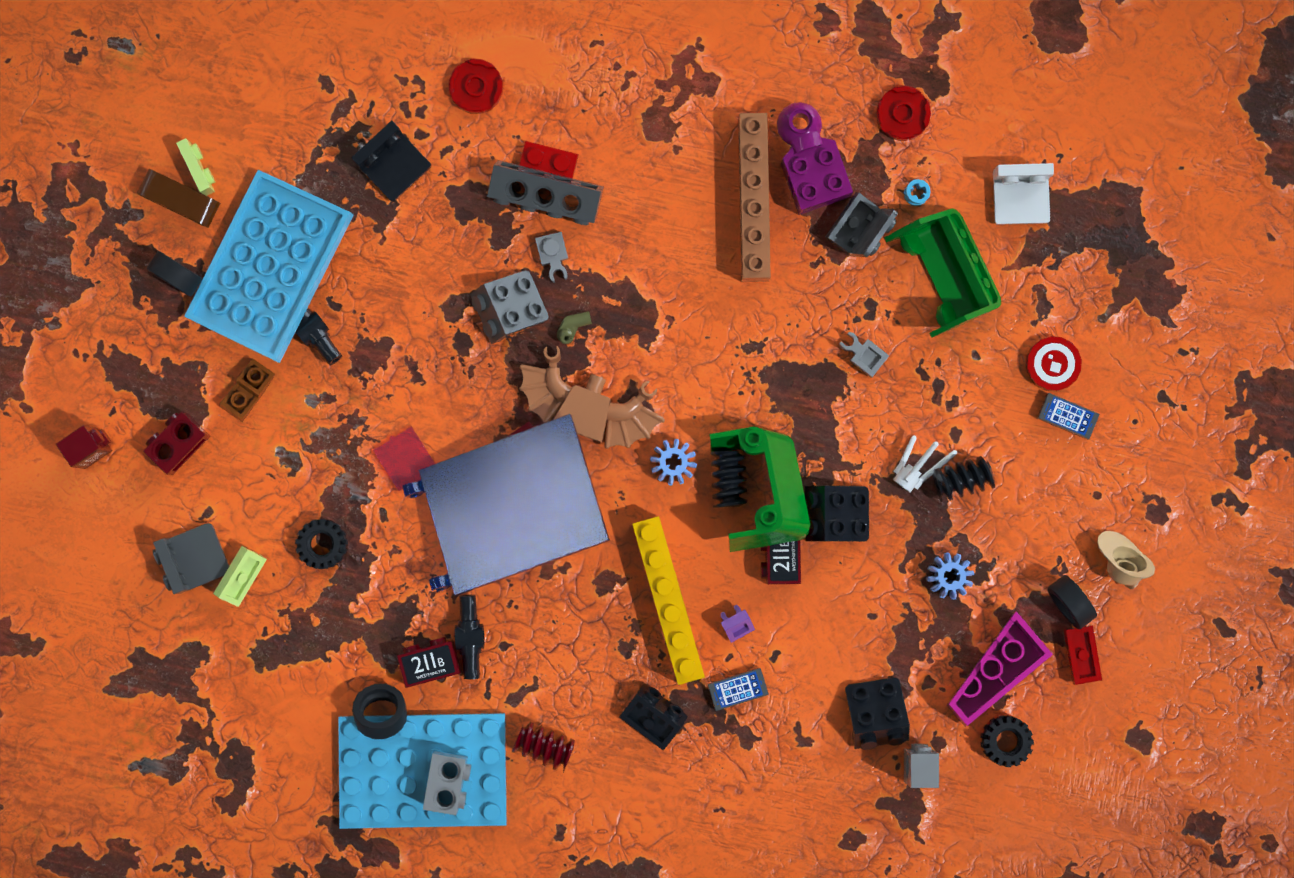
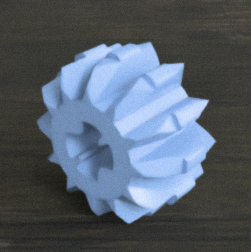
(679, 468)
(960, 573)

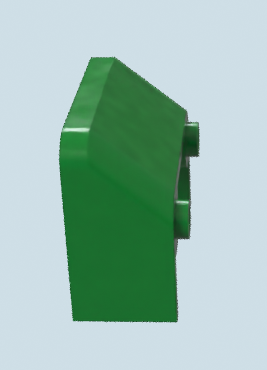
(953, 267)
(788, 516)

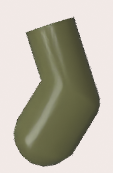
(570, 325)

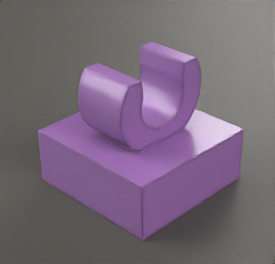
(737, 625)

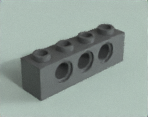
(506, 173)

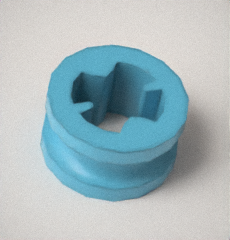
(913, 200)

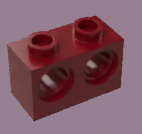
(180, 449)

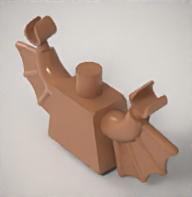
(588, 408)

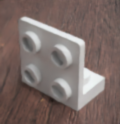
(1022, 193)

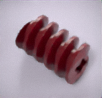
(544, 746)

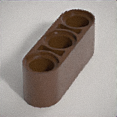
(178, 198)

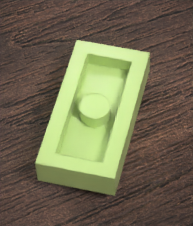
(201, 176)
(240, 576)

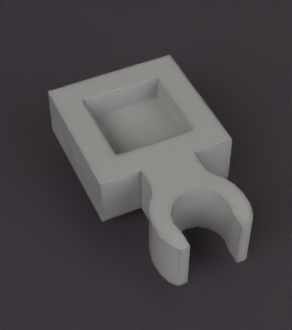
(552, 252)
(867, 356)

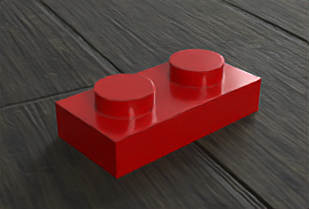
(549, 159)
(1083, 655)

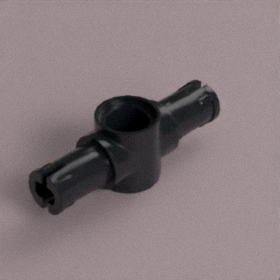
(314, 333)
(469, 636)

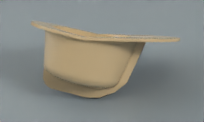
(1125, 561)

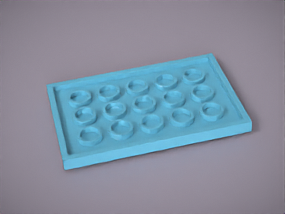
(269, 265)
(388, 778)

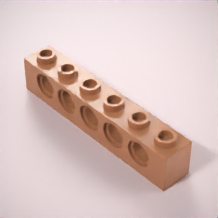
(754, 197)

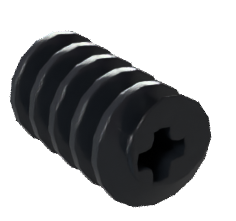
(963, 478)
(729, 479)

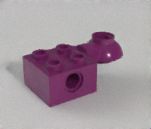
(813, 163)

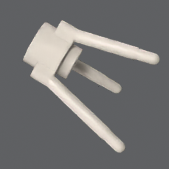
(909, 476)

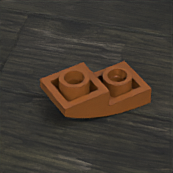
(247, 390)

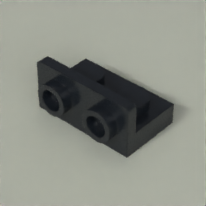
(654, 716)

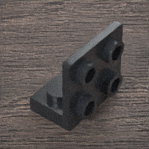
(391, 161)

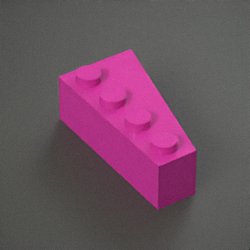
(1004, 664)

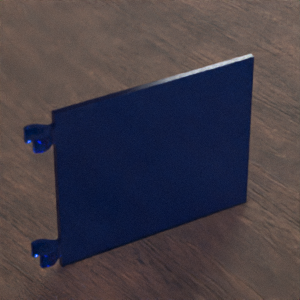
(511, 505)

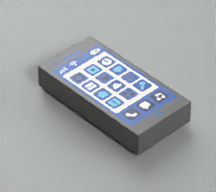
(1068, 416)
(738, 689)

